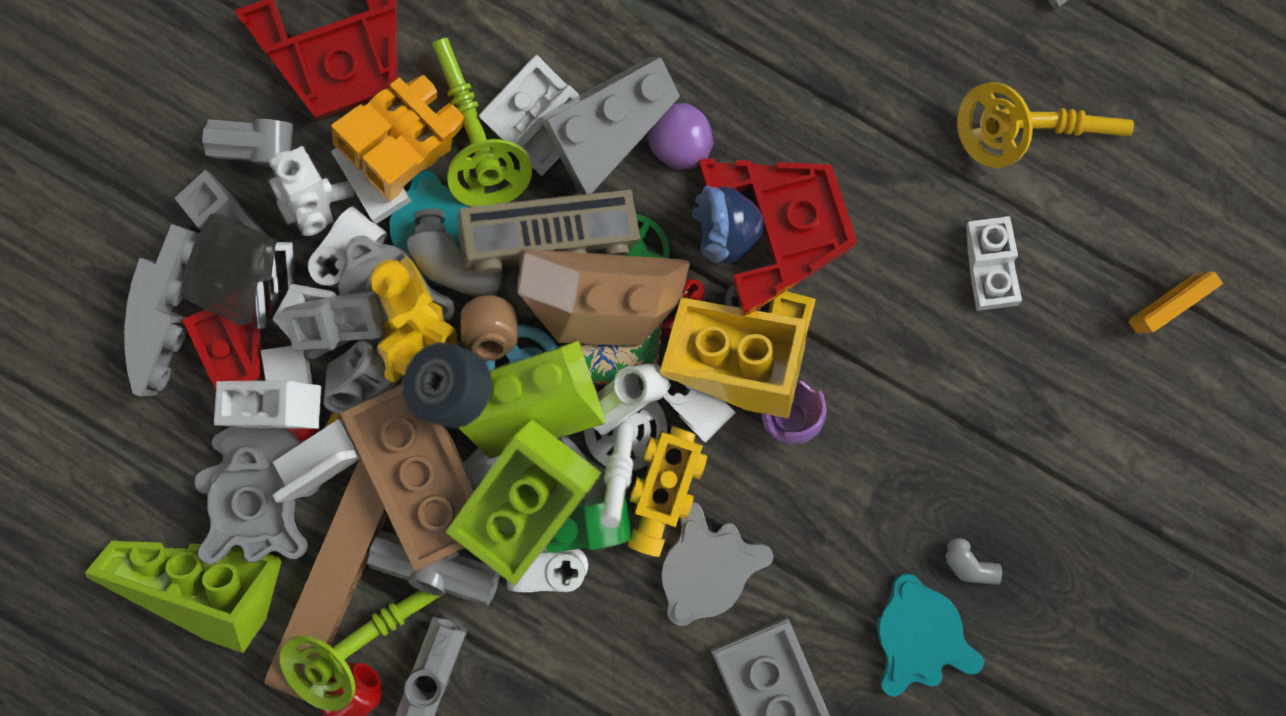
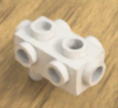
(302, 193)

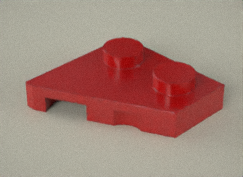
(226, 348)

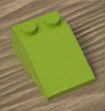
(523, 501)

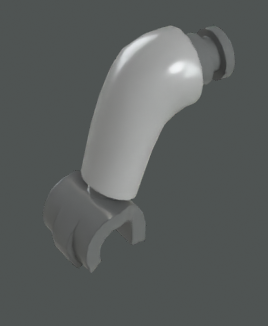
(442, 262)

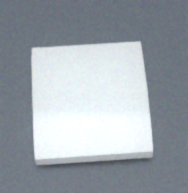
(517, 109)

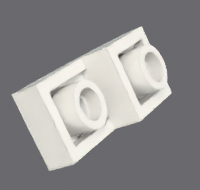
(992, 263)

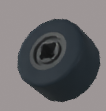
(447, 385)

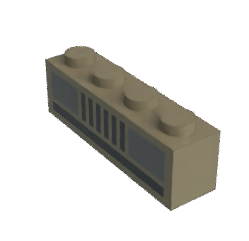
(580, 224)

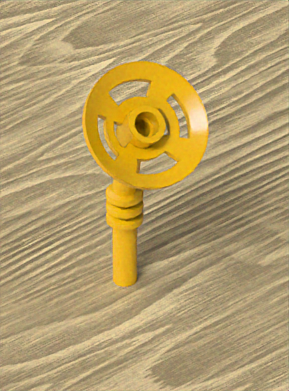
(1008, 121)

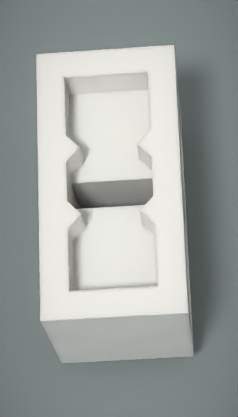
(267, 404)

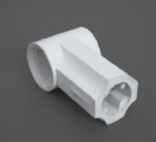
(624, 397)

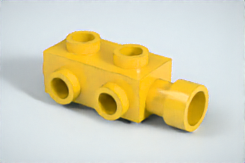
(673, 478)

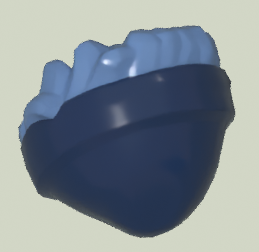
(728, 223)

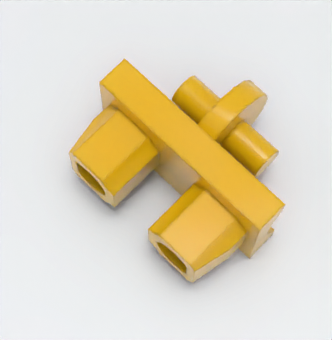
(403, 293)
(405, 342)

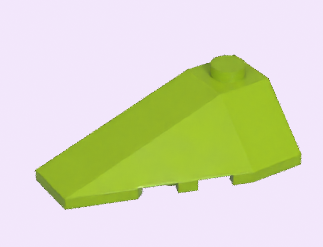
(213, 601)

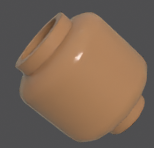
(489, 327)

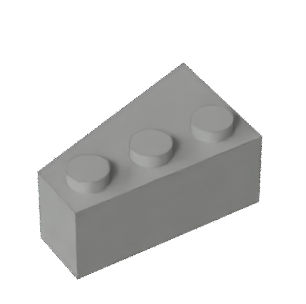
(609, 120)

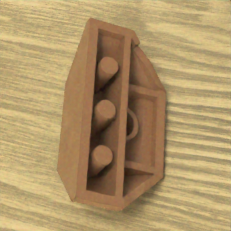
(600, 294)

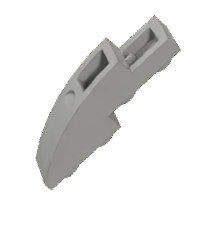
(150, 325)

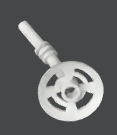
(620, 465)

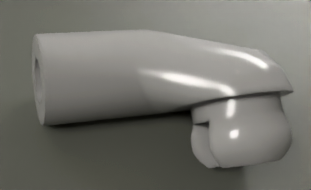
(967, 567)

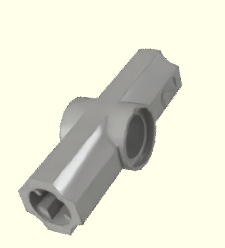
(448, 575)
(434, 660)

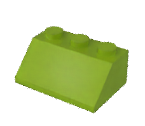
(544, 387)

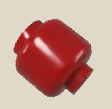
(366, 694)

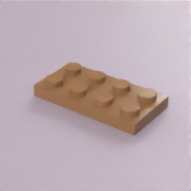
(412, 472)

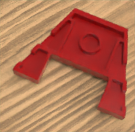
(333, 64)
(801, 217)

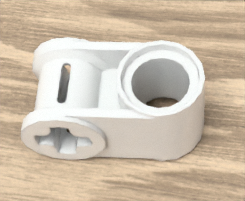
(347, 226)
(700, 411)
(548, 576)

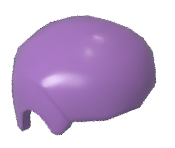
(681, 137)
(805, 417)

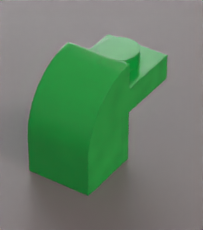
(585, 529)

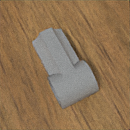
(247, 141)

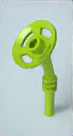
(485, 160)
(331, 661)

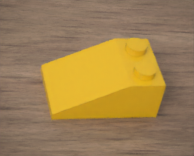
(736, 357)

